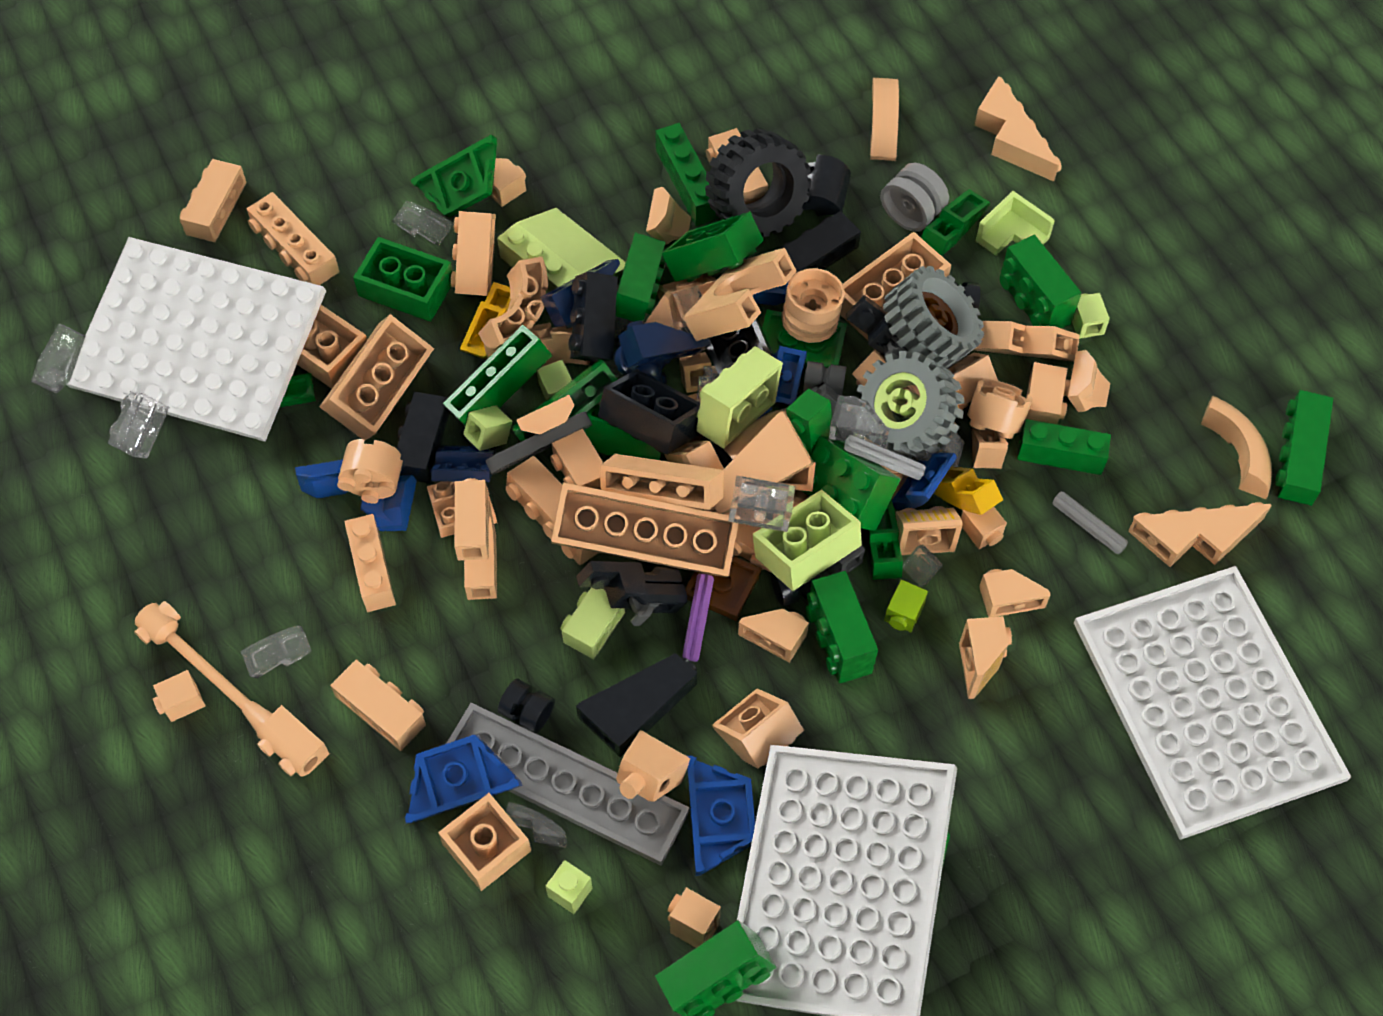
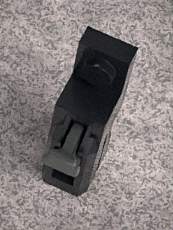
(871, 320)
(634, 589)

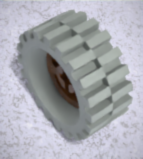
(933, 316)

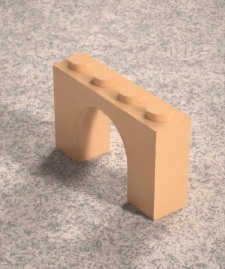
(730, 302)
(476, 539)

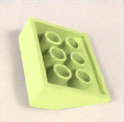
(561, 243)

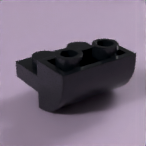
(828, 185)

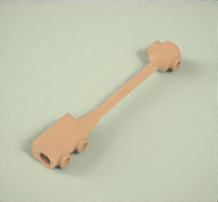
(277, 731)

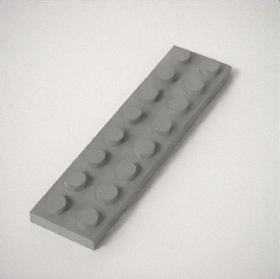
(576, 787)

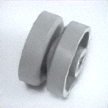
(914, 197)

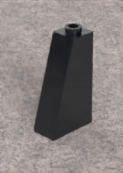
(637, 702)

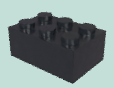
(729, 346)
(650, 411)

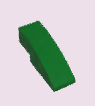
(954, 221)
(884, 547)

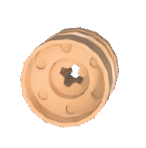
(812, 305)

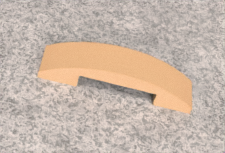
(884, 119)

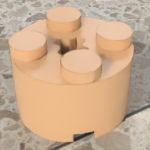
(999, 408)
(370, 470)

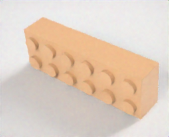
(644, 530)

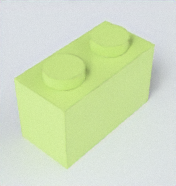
(591, 622)

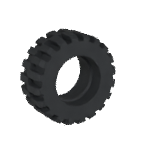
(739, 160)

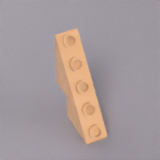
(1016, 134)
(1029, 341)
(1207, 530)

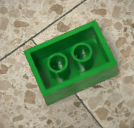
(713, 247)
(403, 279)
(1039, 284)
(852, 482)
(841, 627)
(716, 971)

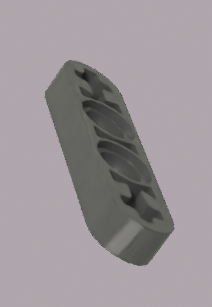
(536, 443)

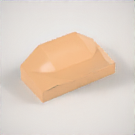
(666, 218)
(1087, 384)
(547, 416)

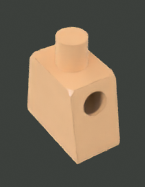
(650, 768)

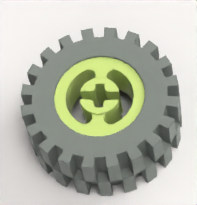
(930, 413)

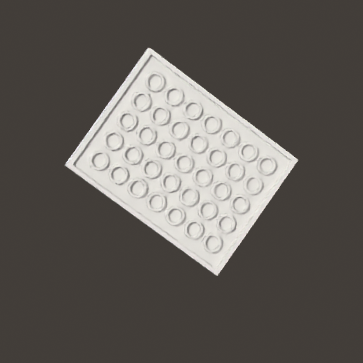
(197, 337)
(1210, 702)
(846, 880)

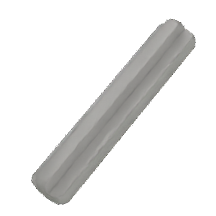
(884, 457)
(1090, 522)

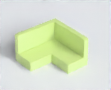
(1015, 221)

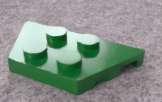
(460, 178)

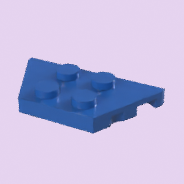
(456, 777)
(719, 814)

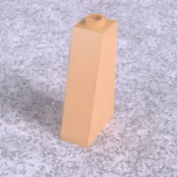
(770, 456)

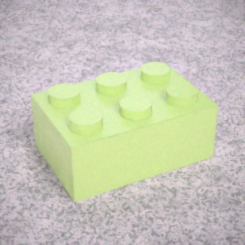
(738, 396)
(815, 540)

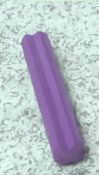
(698, 617)

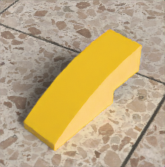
(494, 306)
(967, 492)

